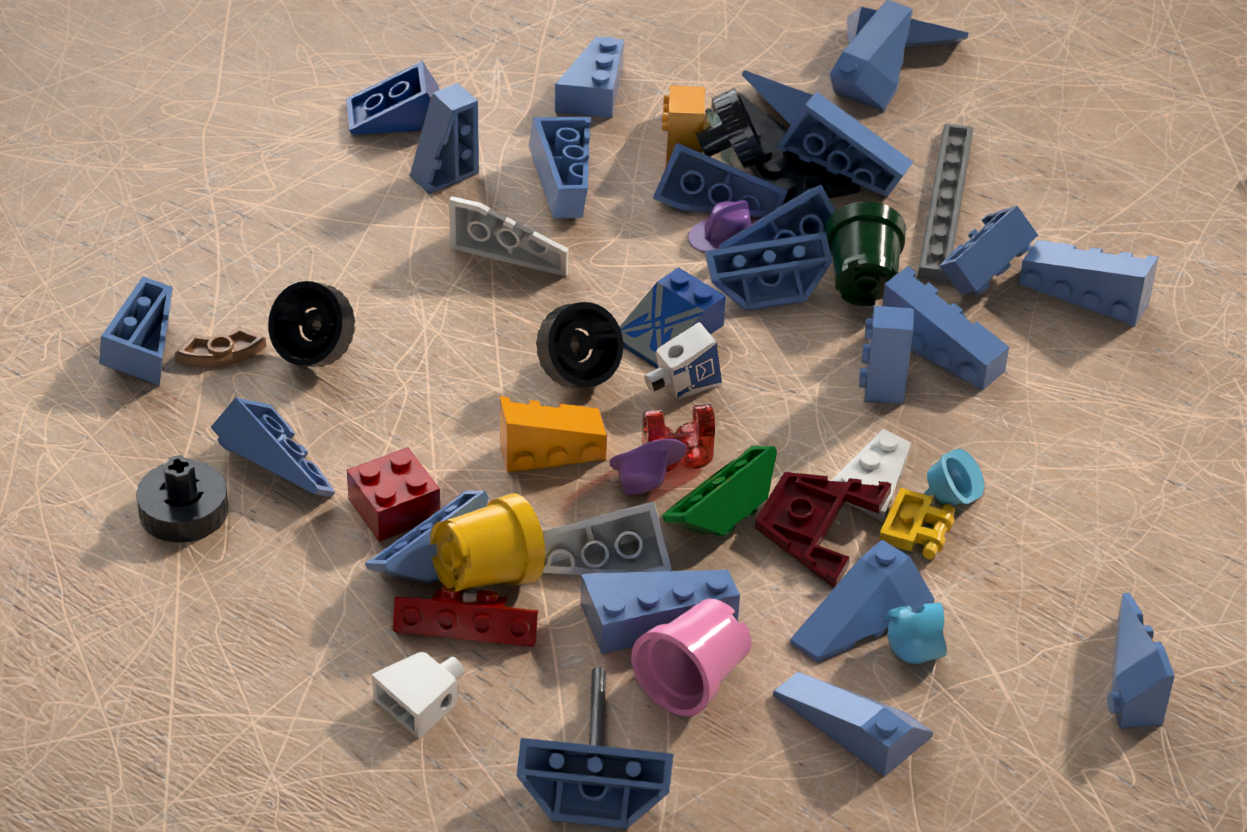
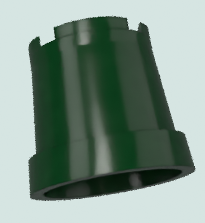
(865, 249)

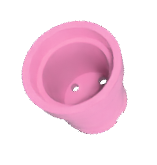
(690, 657)

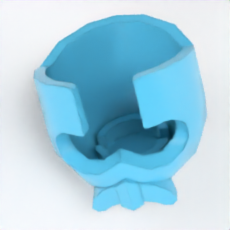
(917, 635)

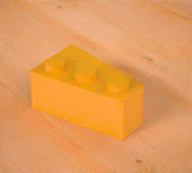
(683, 117)
(549, 436)

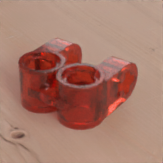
(696, 435)

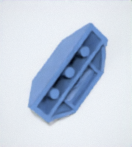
(770, 271)
(412, 554)
(593, 781)

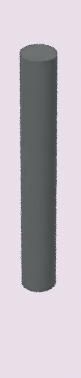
(597, 707)

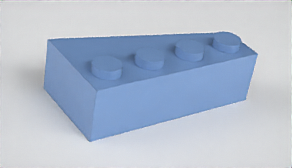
(844, 146)
(945, 334)
(632, 603)

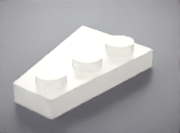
(878, 461)

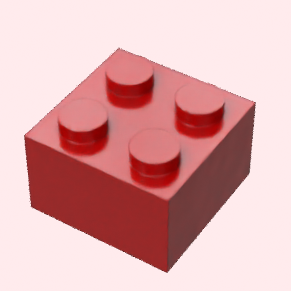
(393, 493)

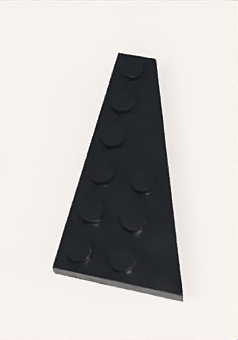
(786, 168)

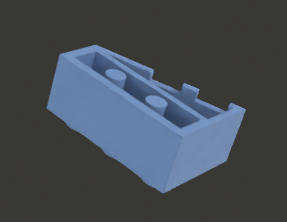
(592, 80)
(989, 250)
(138, 332)
(887, 354)

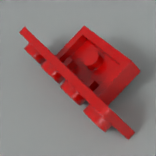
(466, 617)

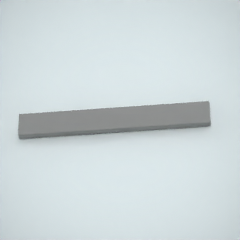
(945, 201)

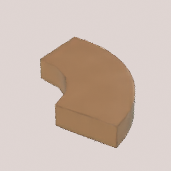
(220, 349)

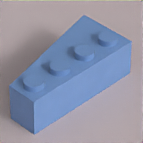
(561, 160)
(1091, 279)

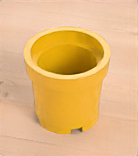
(490, 545)

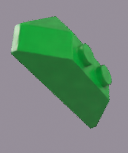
(727, 494)

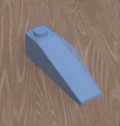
(783, 98)
(700, 182)
(856, 606)

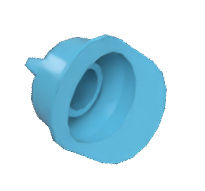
(955, 479)

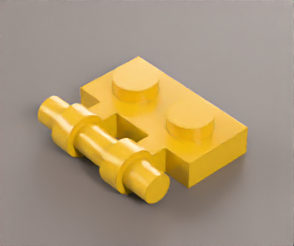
(906, 521)

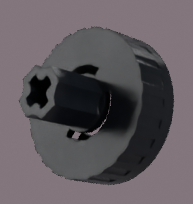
(733, 131)
(327, 327)
(563, 347)
(180, 485)

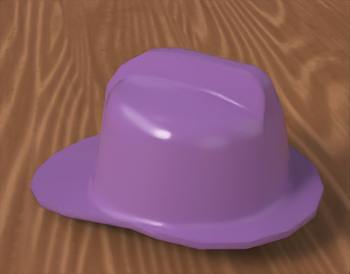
(723, 223)
(647, 464)

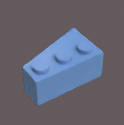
(448, 140)

